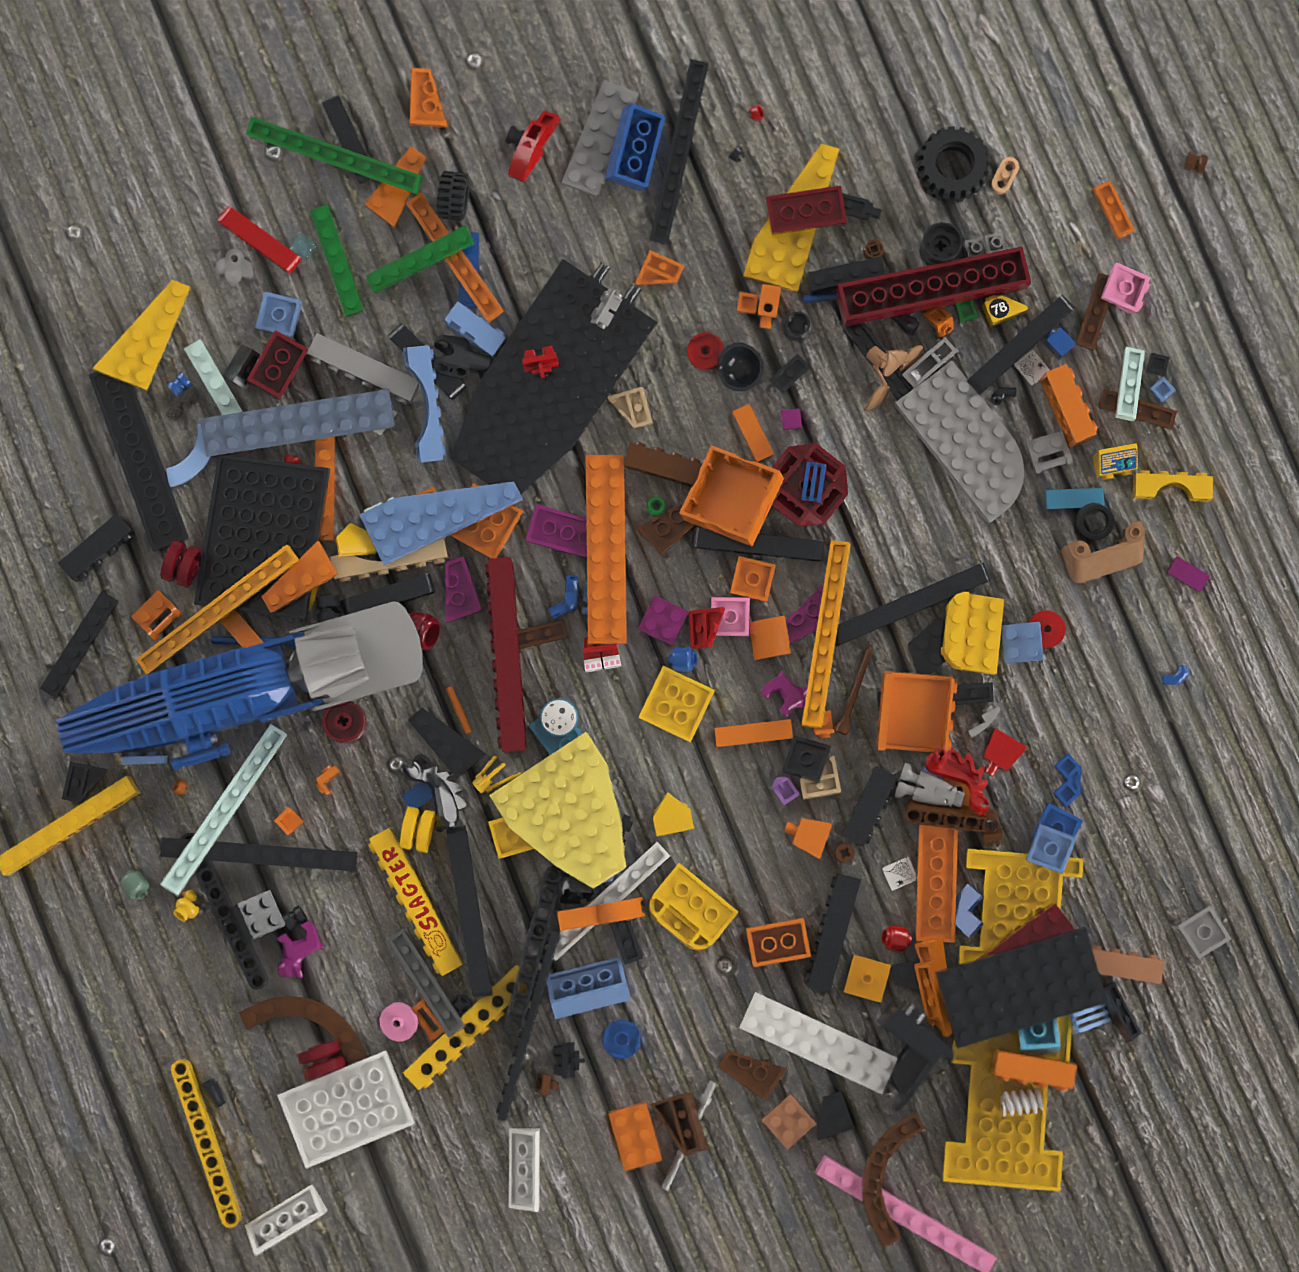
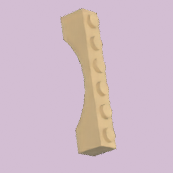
(353, 566)

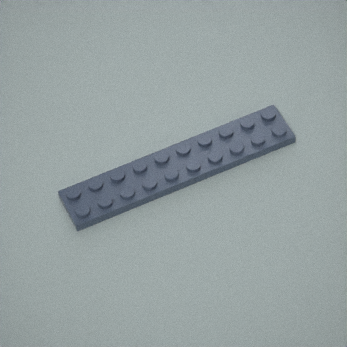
(297, 422)

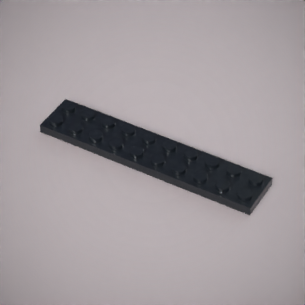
(140, 461)

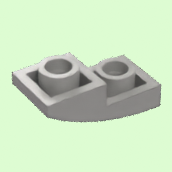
(984, 245)
(988, 716)

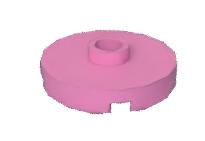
(406, 1017)

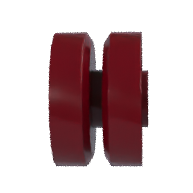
(181, 563)
(333, 725)
(321, 1060)

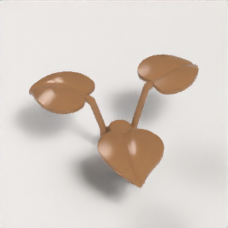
(890, 362)

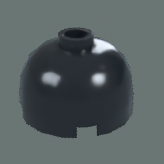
(573, 890)

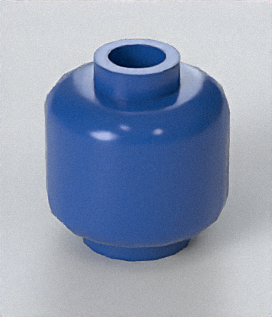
(682, 659)

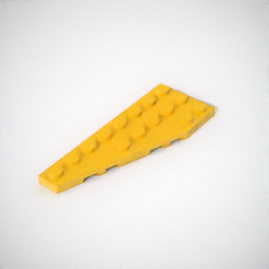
(783, 257)

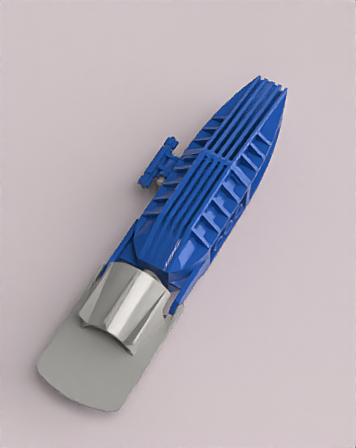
(188, 702)

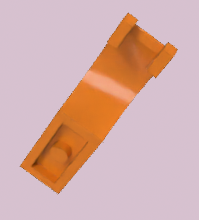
(600, 914)

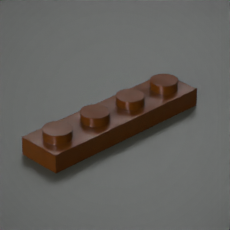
(1094, 315)
(1146, 411)

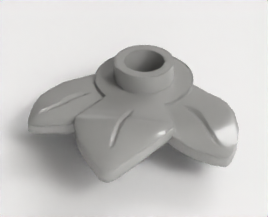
(234, 270)

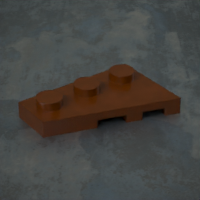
(753, 1074)

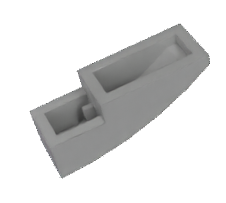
(930, 362)

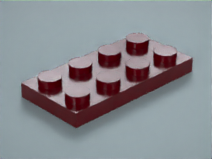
(806, 210)

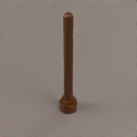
(843, 726)

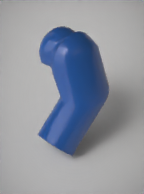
(1176, 679)

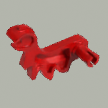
(953, 767)

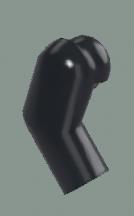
(1002, 392)

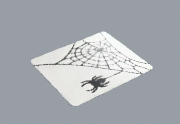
(1031, 367)
(900, 873)

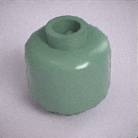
(134, 884)

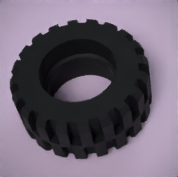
(967, 145)

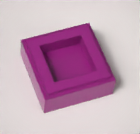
(791, 419)

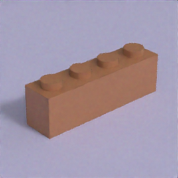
(1128, 966)

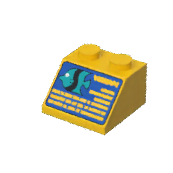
(1115, 461)

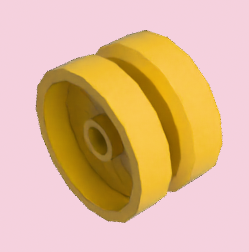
(416, 829)

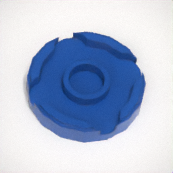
(621, 1039)

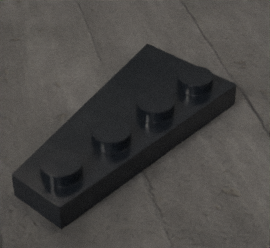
(448, 745)

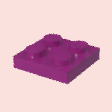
(663, 620)

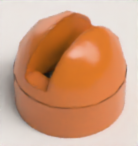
(180, 786)

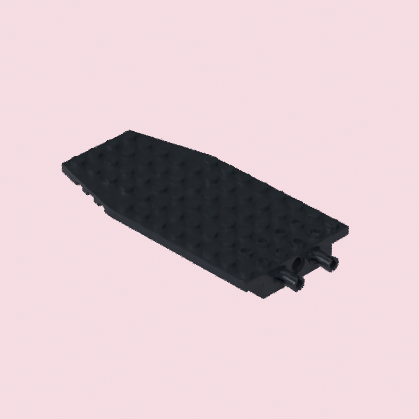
(529, 423)

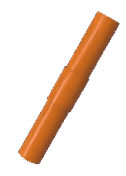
(458, 710)

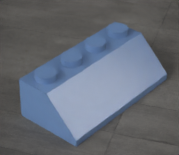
(587, 987)

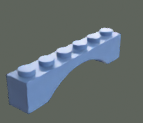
(429, 442)

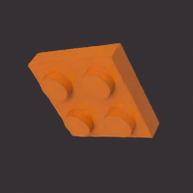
(752, 579)

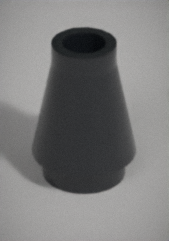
(906, 323)
(213, 1093)

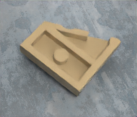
(633, 407)
(828, 784)

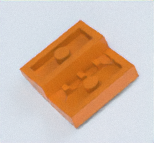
(769, 638)

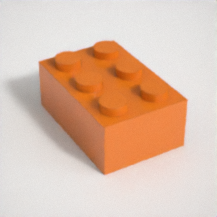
(778, 942)
(635, 1136)

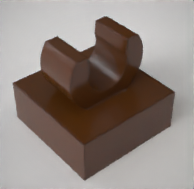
(996, 836)
(545, 1083)

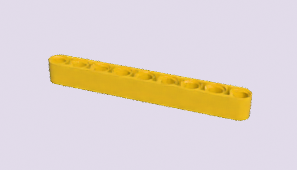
(204, 1153)

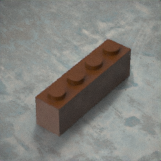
(662, 465)

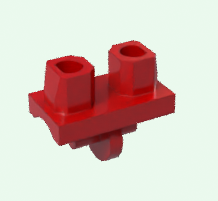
(541, 363)

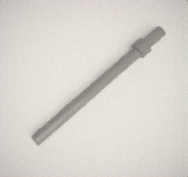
(704, 1100)

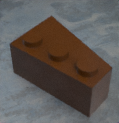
(682, 1122)

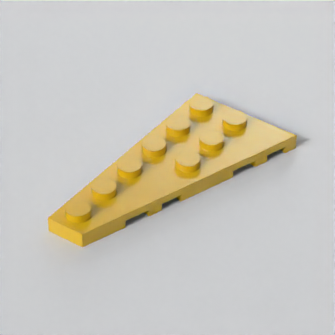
(141, 347)

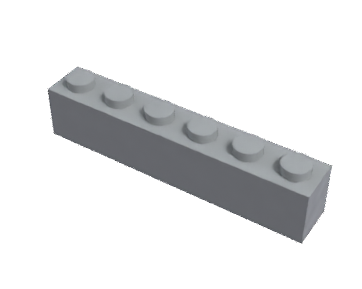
(363, 368)

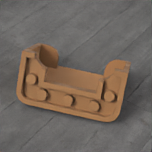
(1085, 566)

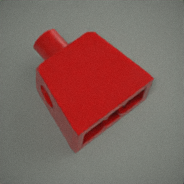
(1001, 752)

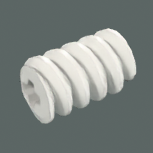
(1020, 1102)

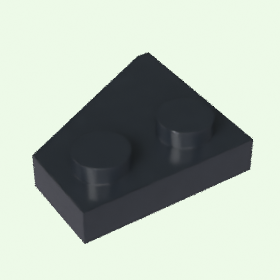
(81, 781)

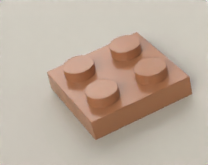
(788, 1121)

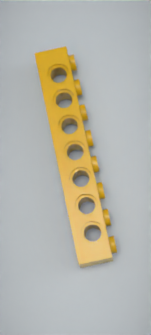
(415, 1072)

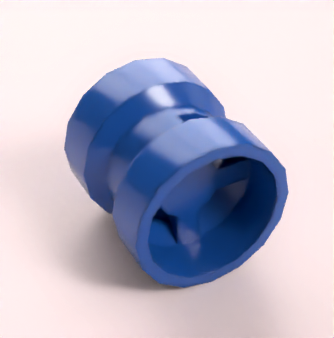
(180, 384)

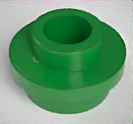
(653, 500)

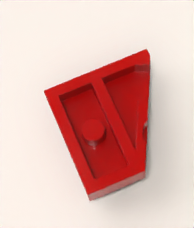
(704, 626)

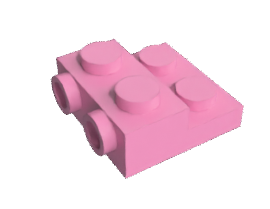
(1126, 288)

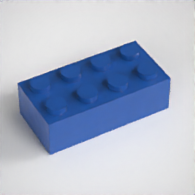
(635, 147)

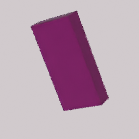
(1188, 574)

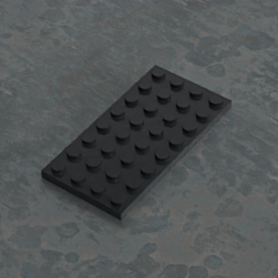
(1021, 987)

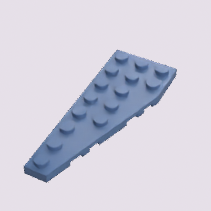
(422, 519)

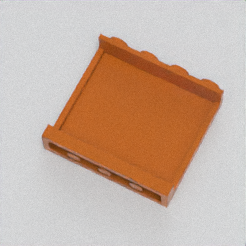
(915, 712)

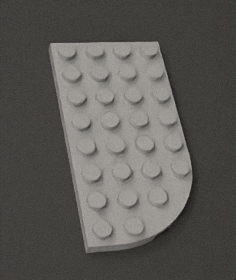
(966, 440)

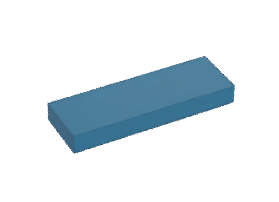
(1073, 498)

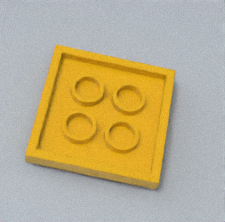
(676, 704)

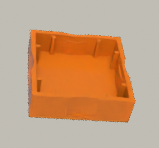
(731, 495)

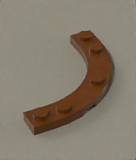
(311, 1010)
(874, 1176)

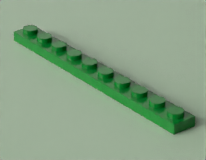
(334, 155)

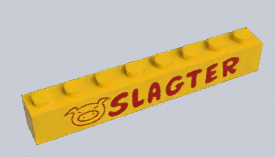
(68, 825)
(415, 901)

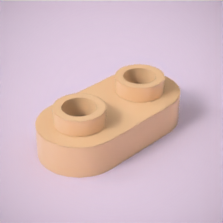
(1004, 176)

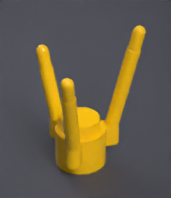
(483, 781)

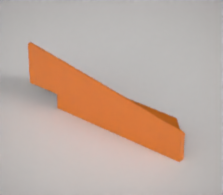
(932, 959)

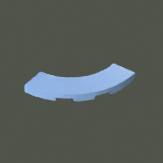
(191, 465)

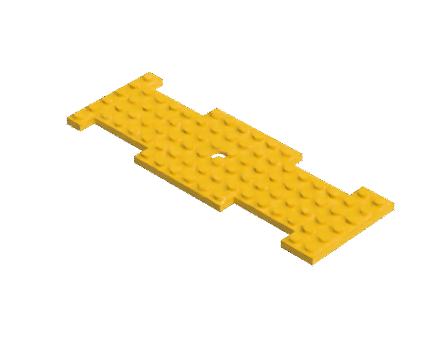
(997, 1147)

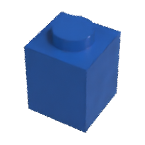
(1059, 342)

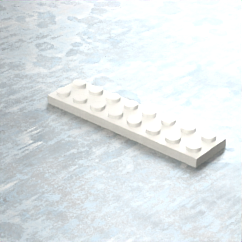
(818, 1043)

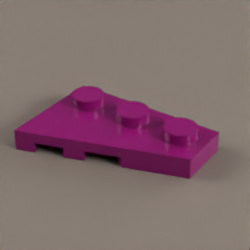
(460, 591)

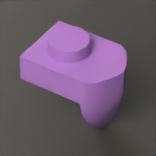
(784, 789)

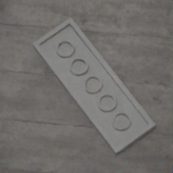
(597, 139)

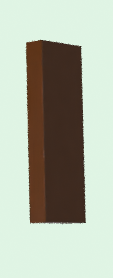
(542, 634)

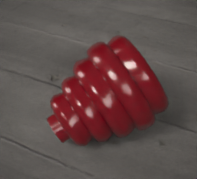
(427, 628)

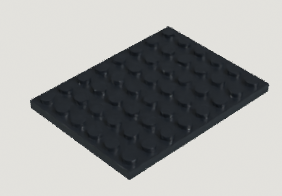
(251, 516)

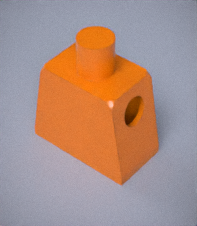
(769, 295)
(809, 835)

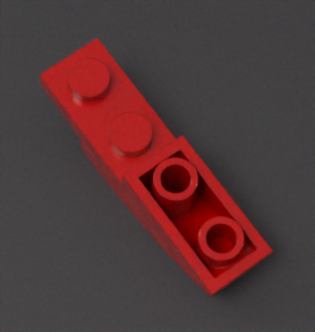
(531, 144)

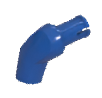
(571, 598)

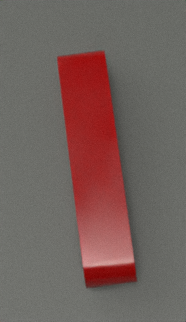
(259, 239)

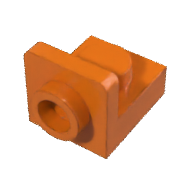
(940, 320)
(827, 726)

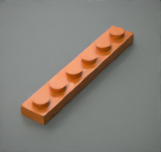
(326, 458)

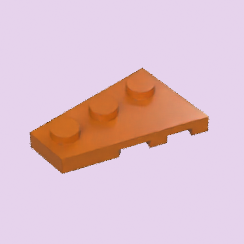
(424, 100)

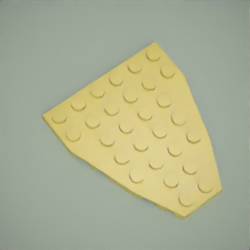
(568, 812)

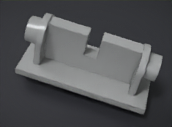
(608, 301)

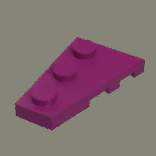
(805, 619)

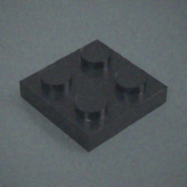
(806, 759)

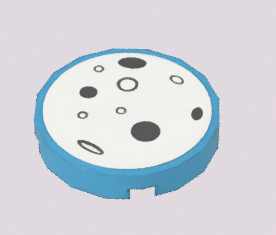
(559, 717)

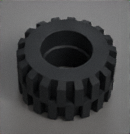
(453, 195)

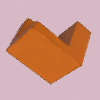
(289, 821)

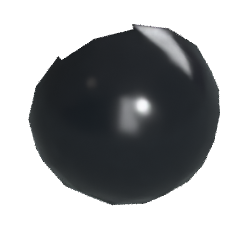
(740, 367)

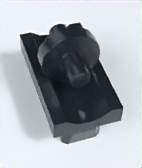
(570, 1060)

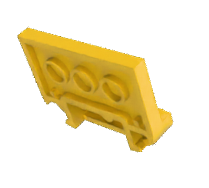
(973, 632)
(690, 909)

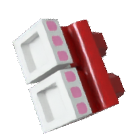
(592, 656)

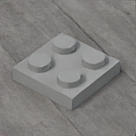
(1204, 932)

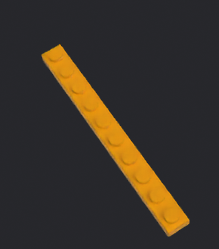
(217, 609)
(826, 634)

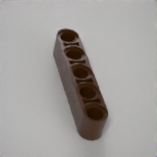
(942, 818)

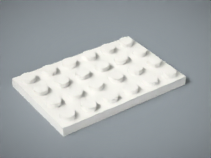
(346, 1109)

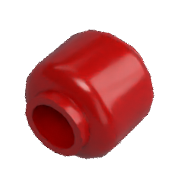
(896, 938)

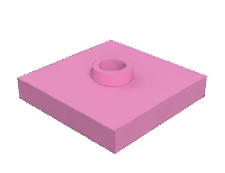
(736, 615)

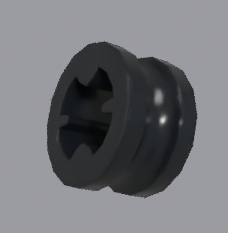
(425, 758)

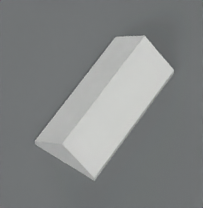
(524, 1168)
(285, 1219)

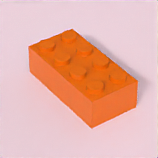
(1068, 405)
(1033, 1068)

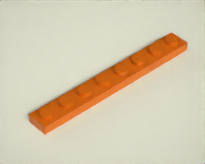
(457, 262)

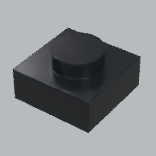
(1157, 364)

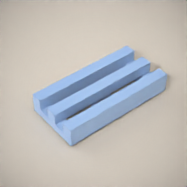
(1103, 1013)

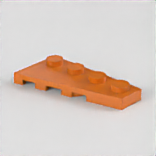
(388, 200)
(307, 574)

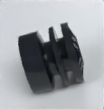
(941, 235)

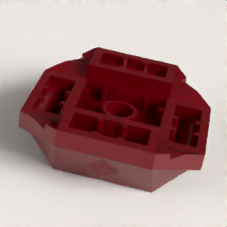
(793, 467)

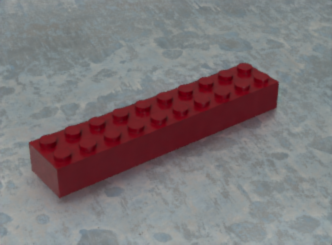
(933, 286)
(507, 655)

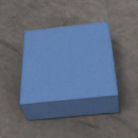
(1161, 390)

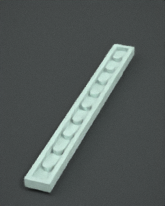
(223, 810)

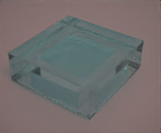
(303, 246)

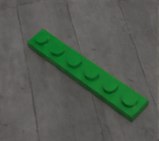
(419, 259)
(336, 260)

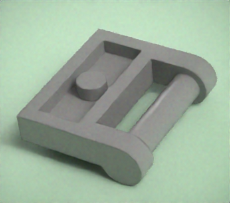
(1046, 446)

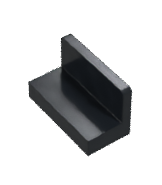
(241, 366)

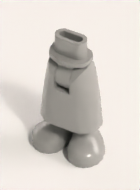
(928, 789)

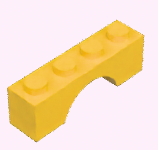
(1196, 487)

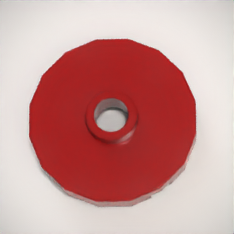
(700, 342)
(1056, 626)

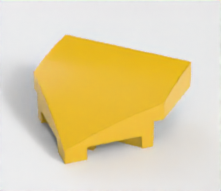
(354, 542)
(672, 816)

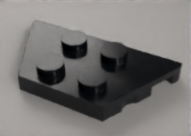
(927, 648)

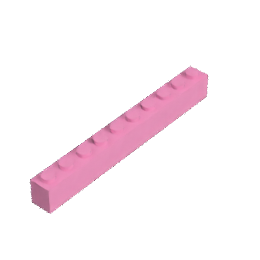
(910, 1217)

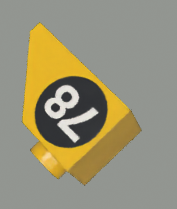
(1002, 309)

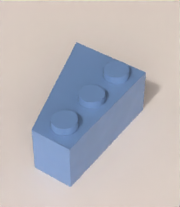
(475, 329)

